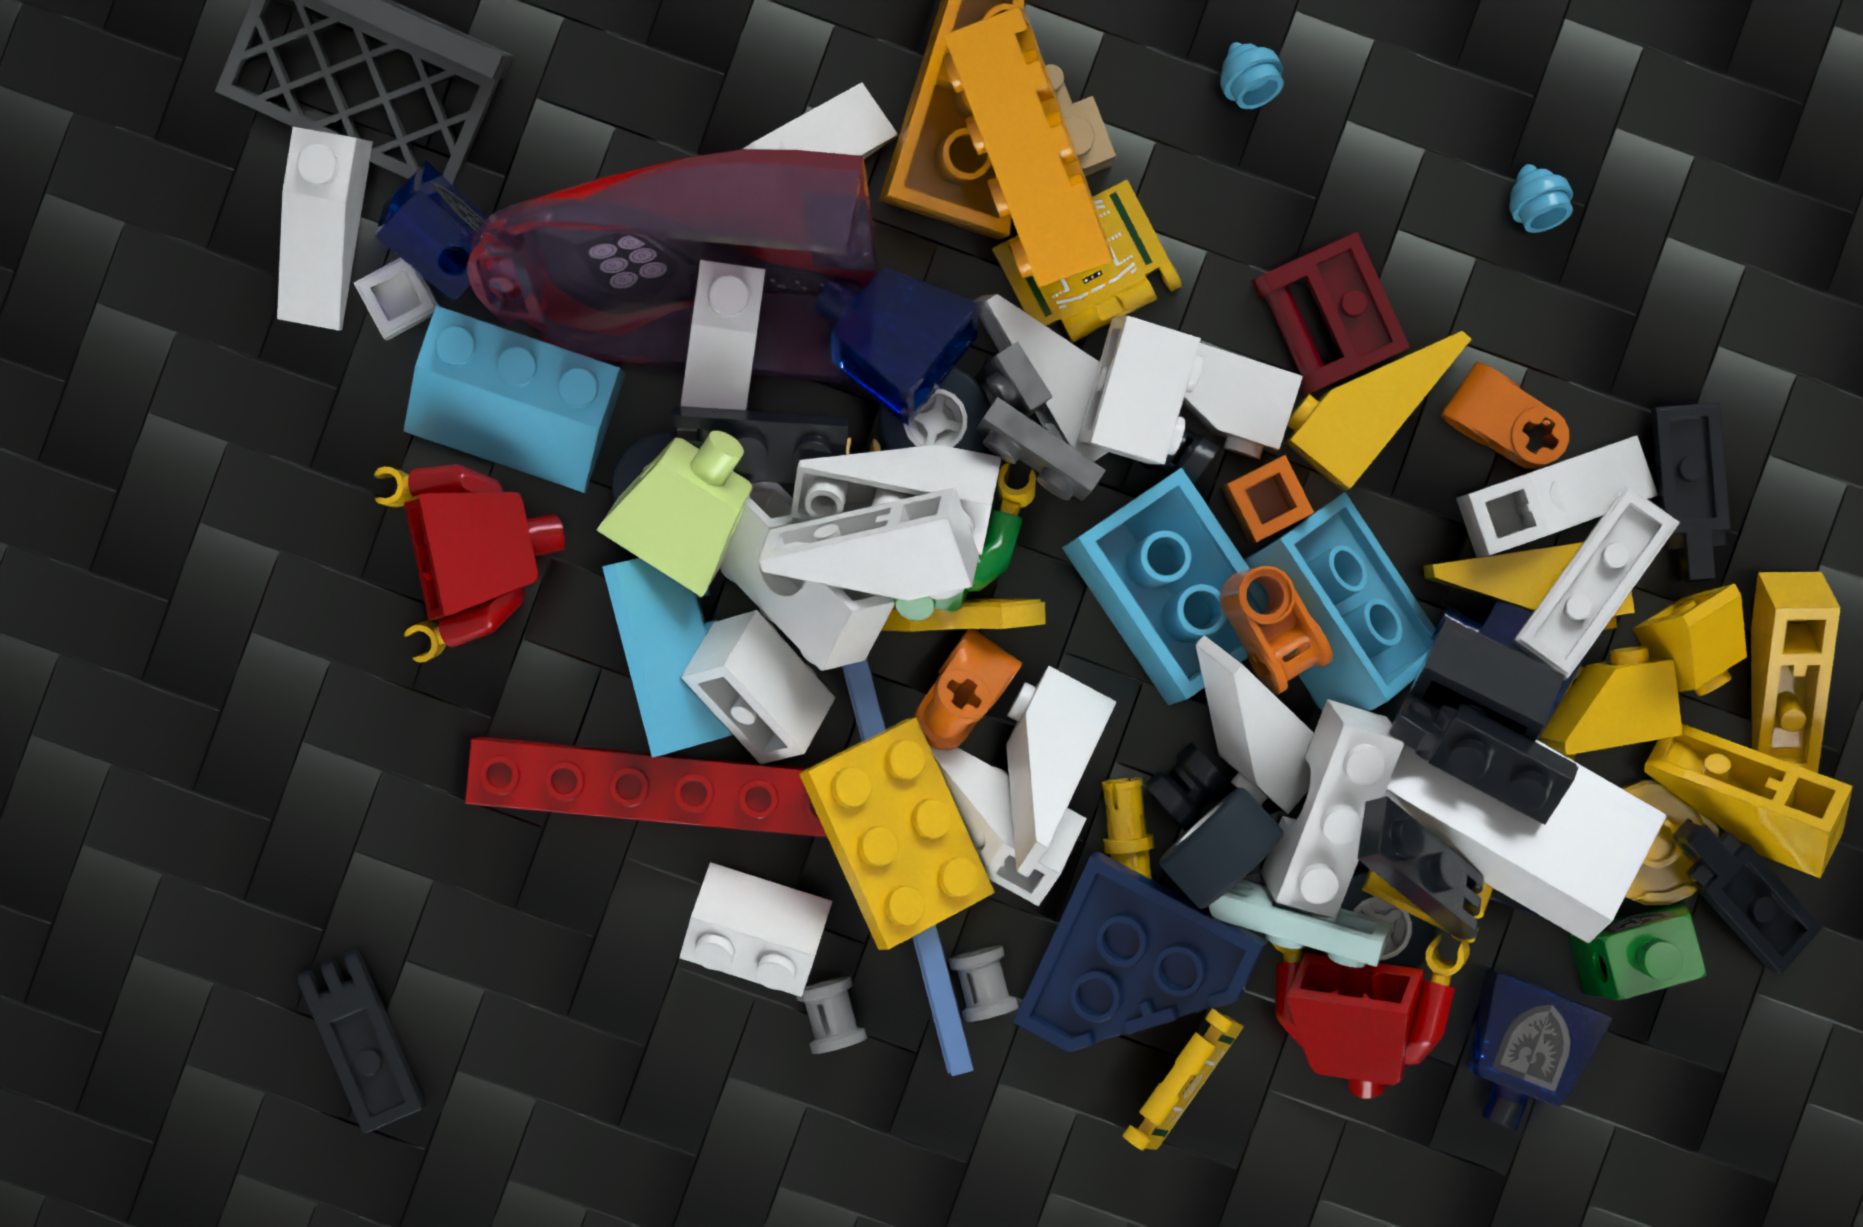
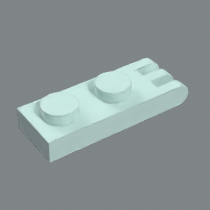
(1348, 939)

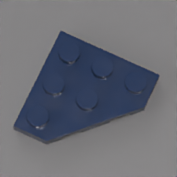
(1132, 960)

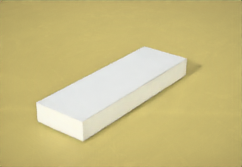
(1595, 582)

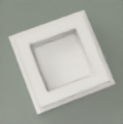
(396, 297)

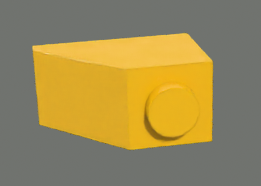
(1701, 635)
(1617, 704)

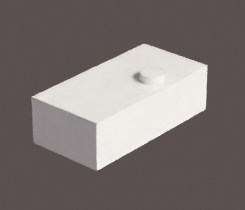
(1563, 870)

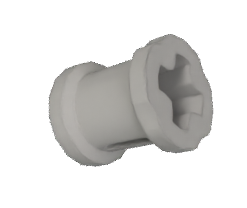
(983, 983)
(831, 1015)

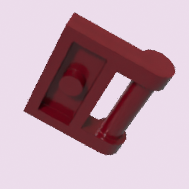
(1349, 303)

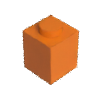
(1267, 499)

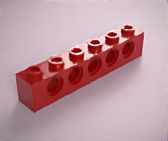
(640, 786)

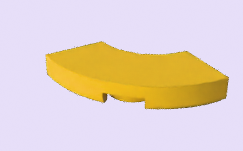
(975, 614)

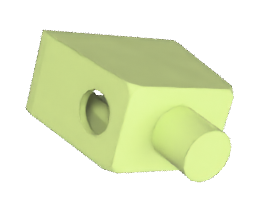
(683, 510)

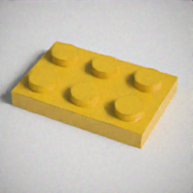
(897, 833)

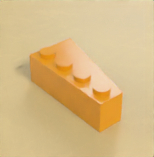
(1028, 147)
(934, 158)

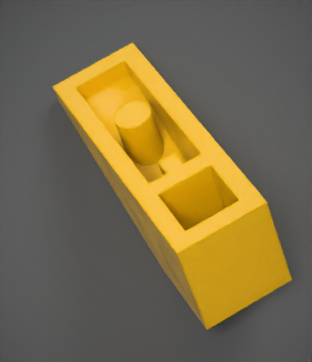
(1359, 418)
(1514, 577)
(1792, 664)
(1755, 797)

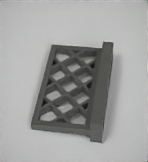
(400, 29)

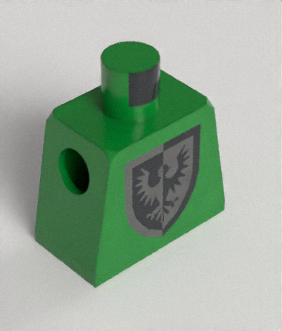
(1640, 954)

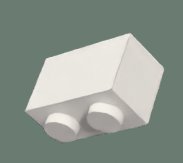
(1141, 390)
(758, 687)
(755, 929)

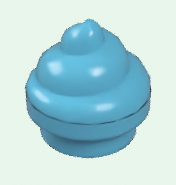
(1251, 75)
(1540, 199)

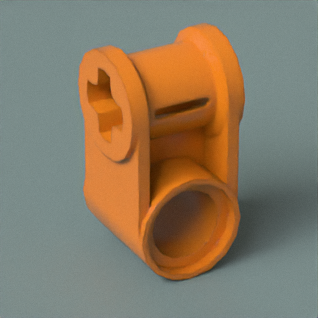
(1496, 411)
(1276, 631)
(965, 690)

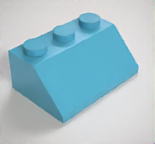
(511, 399)
(1161, 581)
(1358, 603)
(660, 634)

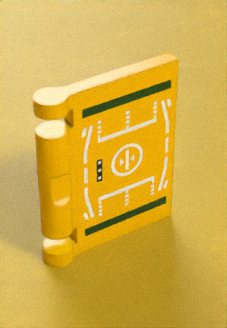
(1108, 290)
(1183, 1081)

